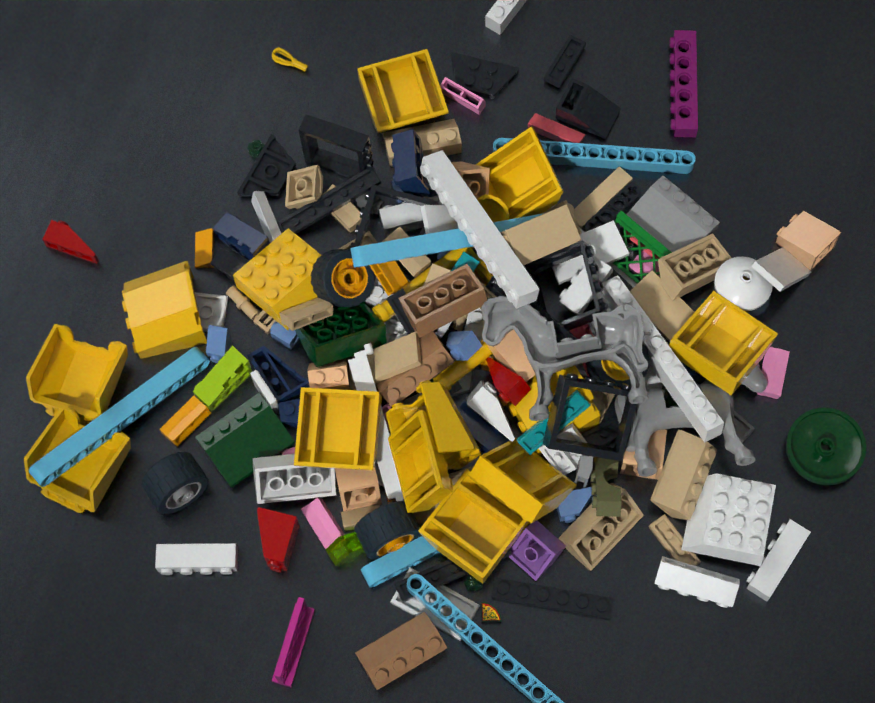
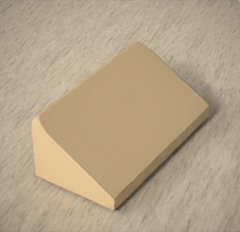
(353, 516)

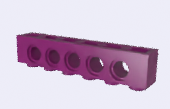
(685, 41)

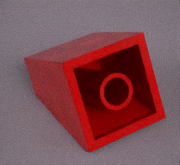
(277, 537)

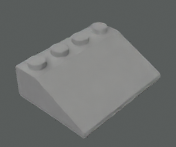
(672, 216)

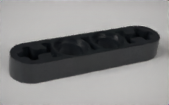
(611, 209)

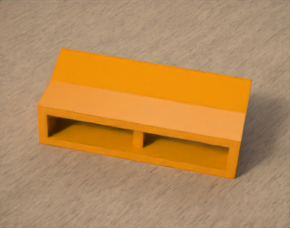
(389, 276)
(185, 421)

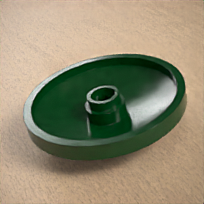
(826, 446)

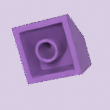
(536, 550)

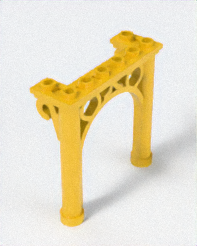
(459, 368)

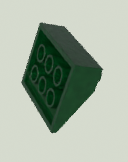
(342, 334)
(242, 435)

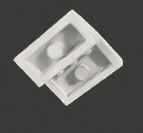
(561, 460)

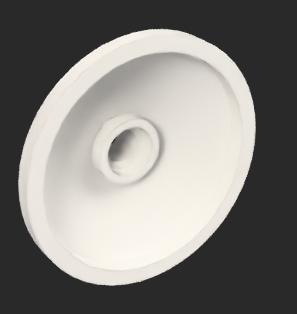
(743, 293)

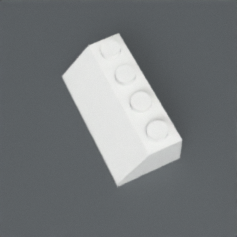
(280, 480)

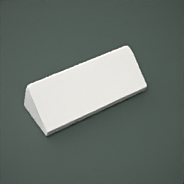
(265, 215)

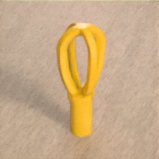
(294, 62)

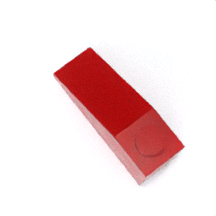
(64, 239)
(508, 383)

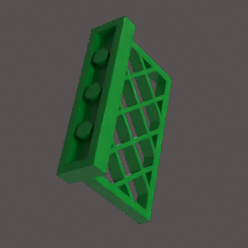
(644, 238)

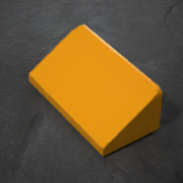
(204, 248)

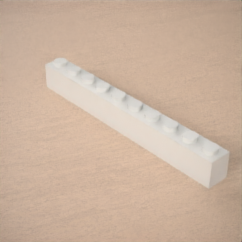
(479, 229)
(668, 367)

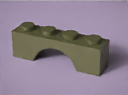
(607, 497)

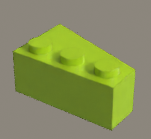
(223, 379)

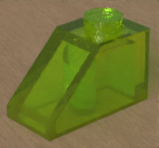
(345, 549)

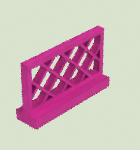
(293, 643)

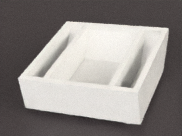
(731, 519)

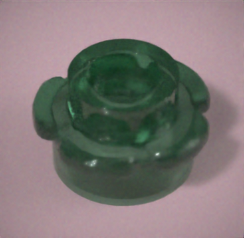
(251, 147)
(473, 584)

